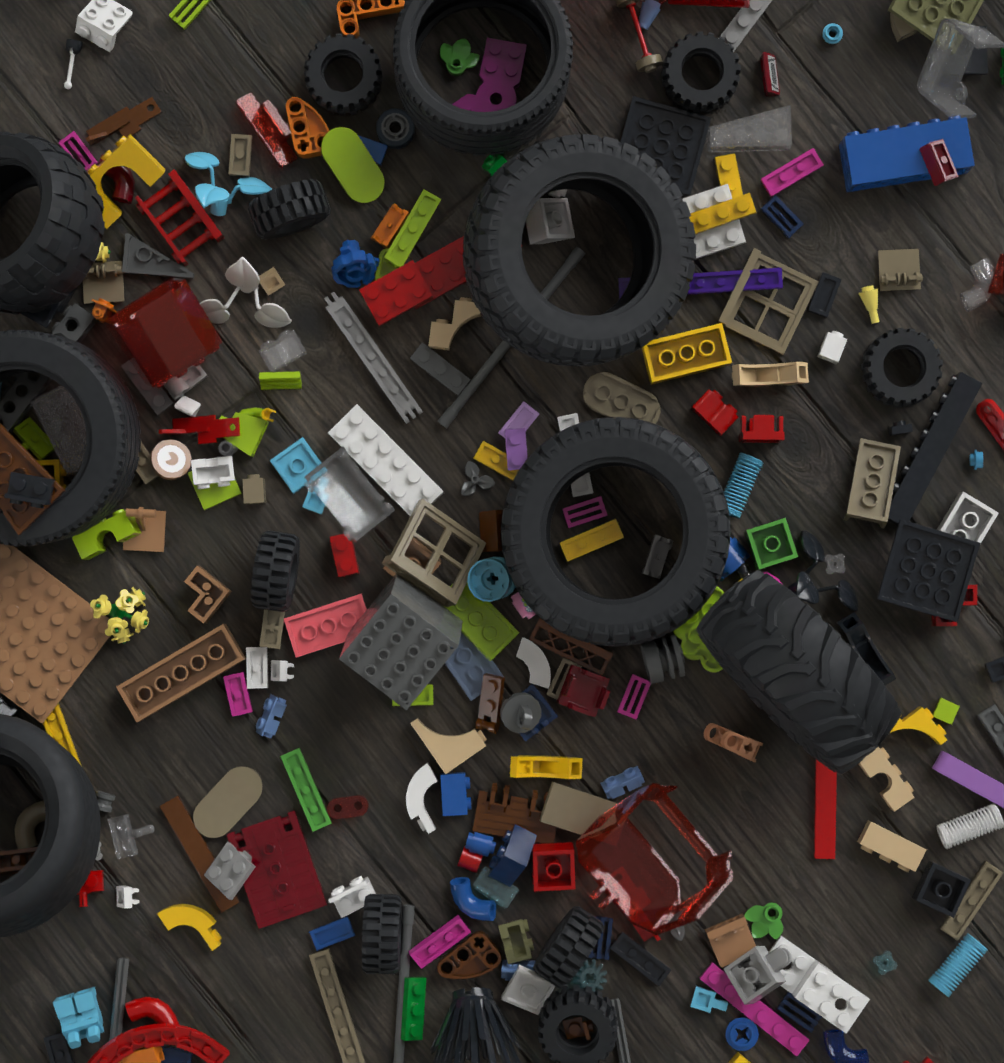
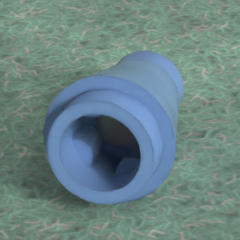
(648, 13)

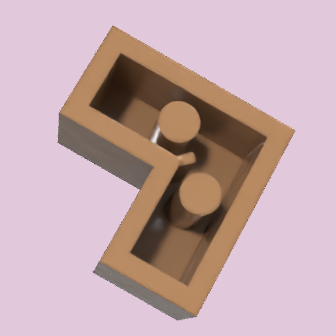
(211, 593)

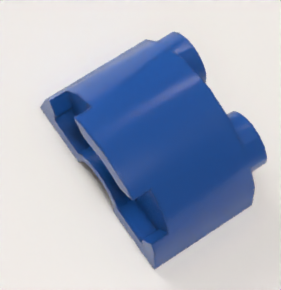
(736, 557)

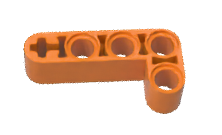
(357, 12)

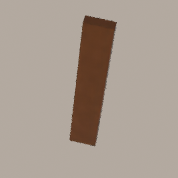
(195, 847)

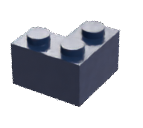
(513, 855)

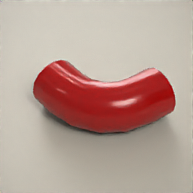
(151, 1008)

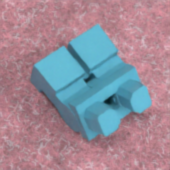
(83, 1025)

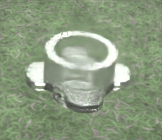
(840, 563)

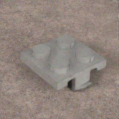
(230, 870)

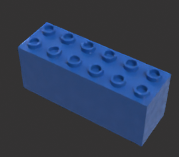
(895, 155)

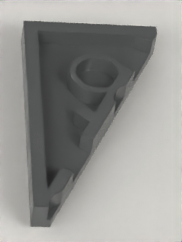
(144, 260)

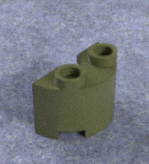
(515, 940)

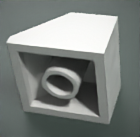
(549, 221)

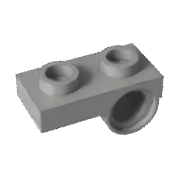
(181, 385)

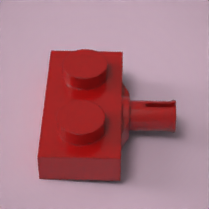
(94, 882)

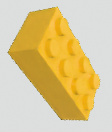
(686, 353)

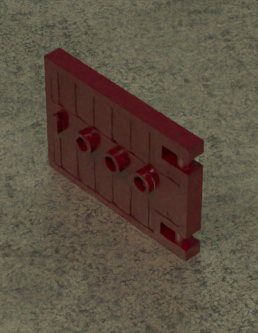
(282, 870)

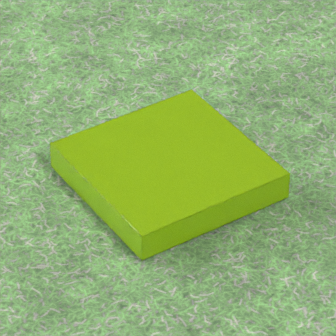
(215, 495)

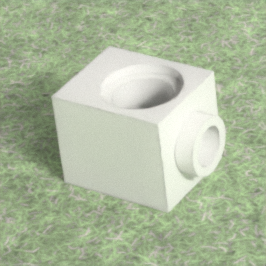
(832, 347)

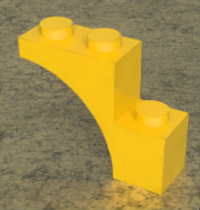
(922, 720)

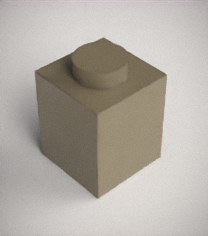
(254, 490)

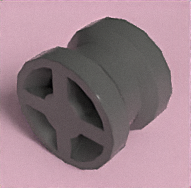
(105, 800)

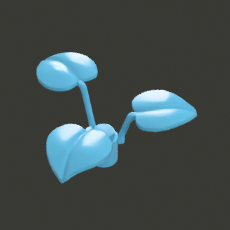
(218, 197)

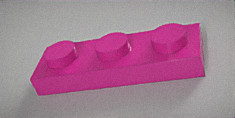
(792, 172)
(439, 941)

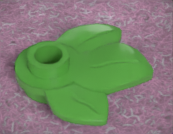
(459, 54)
(764, 923)

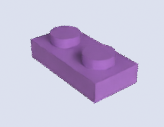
(515, 448)

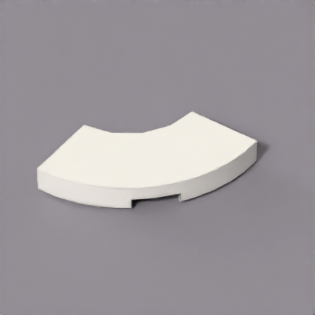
(536, 663)

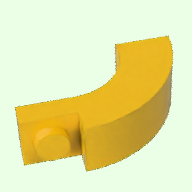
(192, 916)

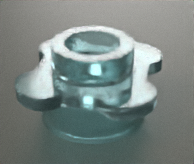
(891, 964)

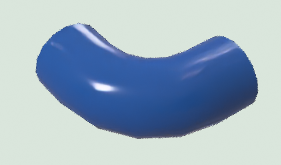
(468, 903)

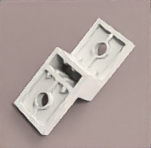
(820, 987)

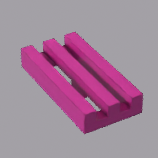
(68, 139)
(601, 506)
(630, 684)

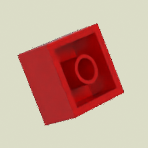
(553, 866)

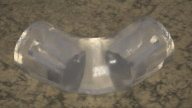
(978, 294)

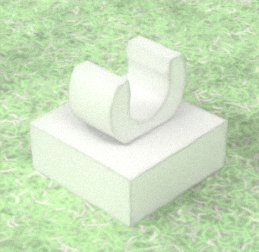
(279, 670)
(124, 896)

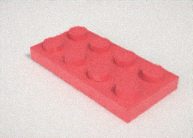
(324, 625)

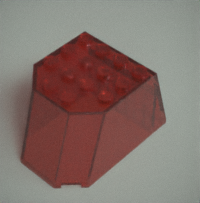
(164, 332)

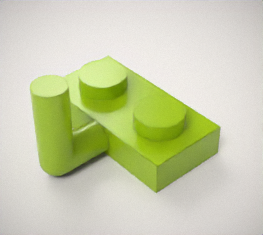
(34, 439)

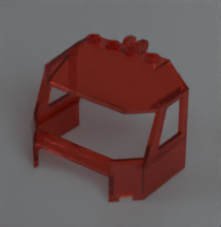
(636, 874)

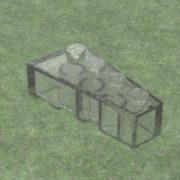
(753, 133)

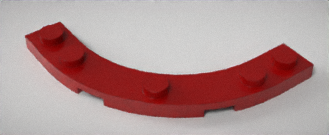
(158, 1035)

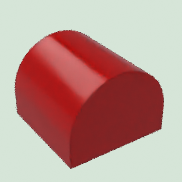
(469, 860)

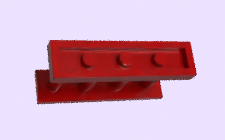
(199, 216)

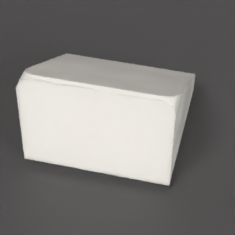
(187, 406)

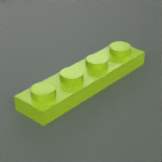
(412, 229)

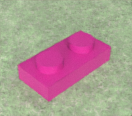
(238, 694)

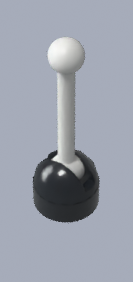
(73, 47)

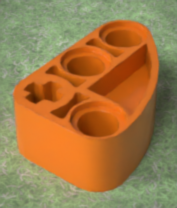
(314, 128)

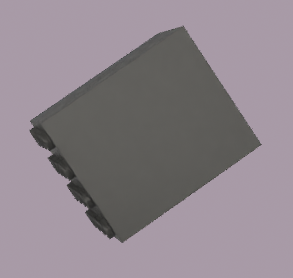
(402, 641)

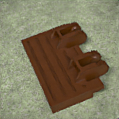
(499, 817)

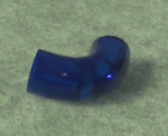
(839, 1051)

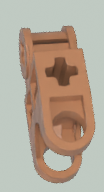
(732, 741)

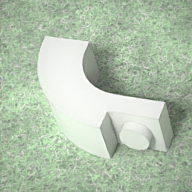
(415, 797)

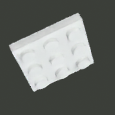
(720, 237)

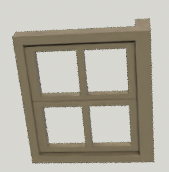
(727, 317)
(421, 576)

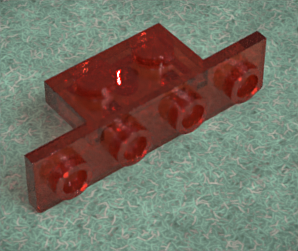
(268, 127)

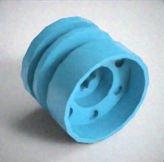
(481, 581)

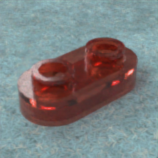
(348, 807)

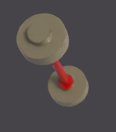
(648, 62)

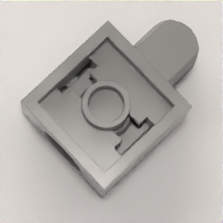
(759, 975)

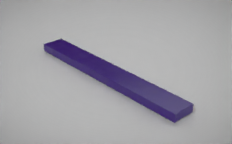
(726, 281)

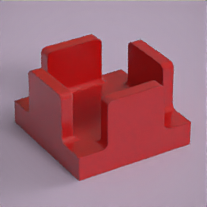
(761, 429)

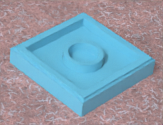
(295, 464)

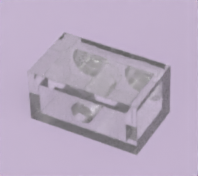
(282, 351)

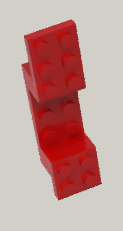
(416, 283)

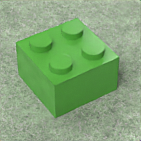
(771, 544)

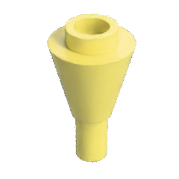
(870, 299)

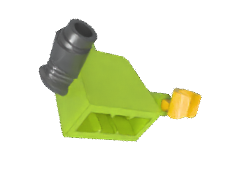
(252, 428)

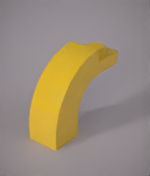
(546, 766)

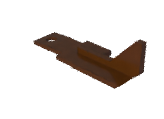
(125, 121)

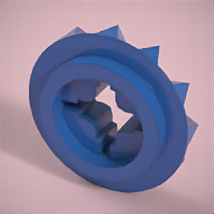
(741, 1043)

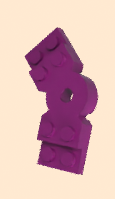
(500, 76)

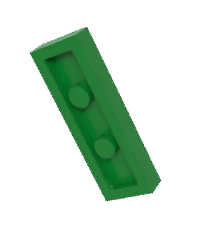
(413, 1008)

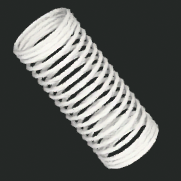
(964, 832)

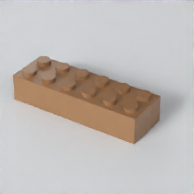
(181, 673)

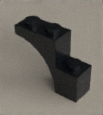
(858, 637)

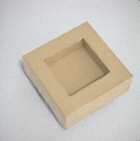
(271, 281)

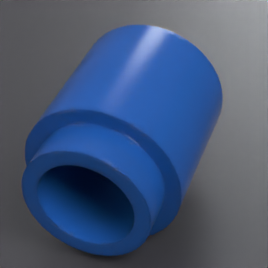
(480, 844)

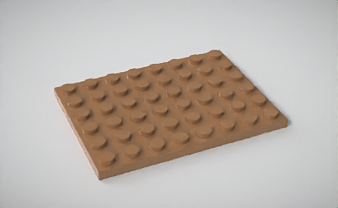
(44, 634)

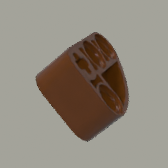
(475, 963)

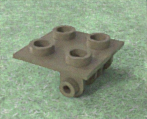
(899, 270)
(104, 282)

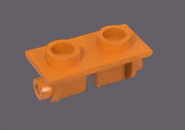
(102, 309)

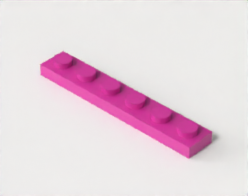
(757, 1012)

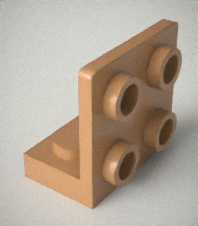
(730, 939)

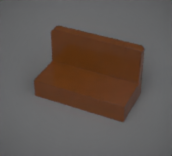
(491, 529)

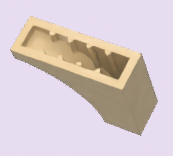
(450, 749)

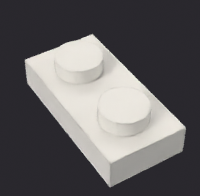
(257, 667)

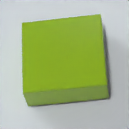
(945, 711)

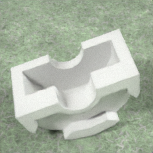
(212, 471)

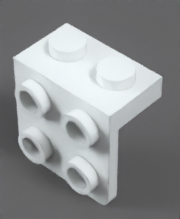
(102, 21)

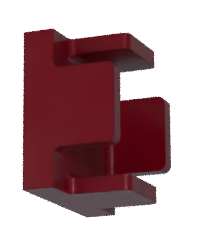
(584, 691)

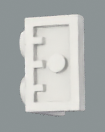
(352, 897)

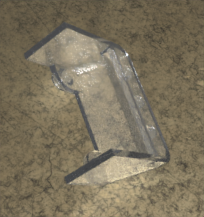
(947, 63)

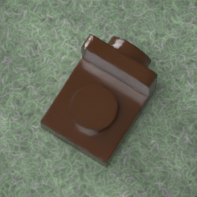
(578, 1026)

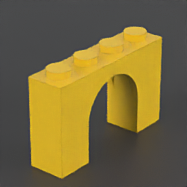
(131, 155)

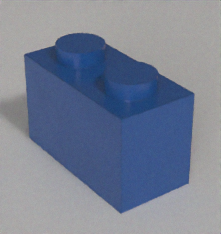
(455, 794)

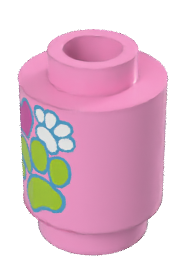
(521, 606)

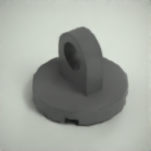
(520, 712)

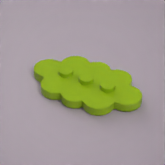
(691, 644)

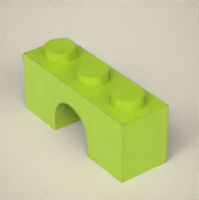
(91, 541)

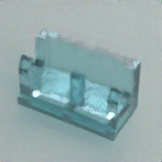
(494, 889)

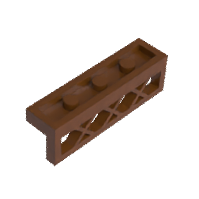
(586, 646)

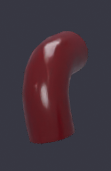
(123, 181)

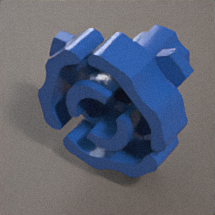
(354, 265)

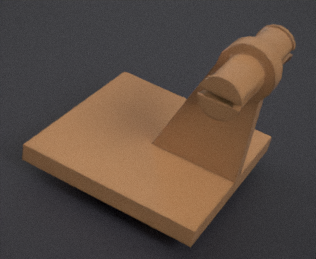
(152, 526)

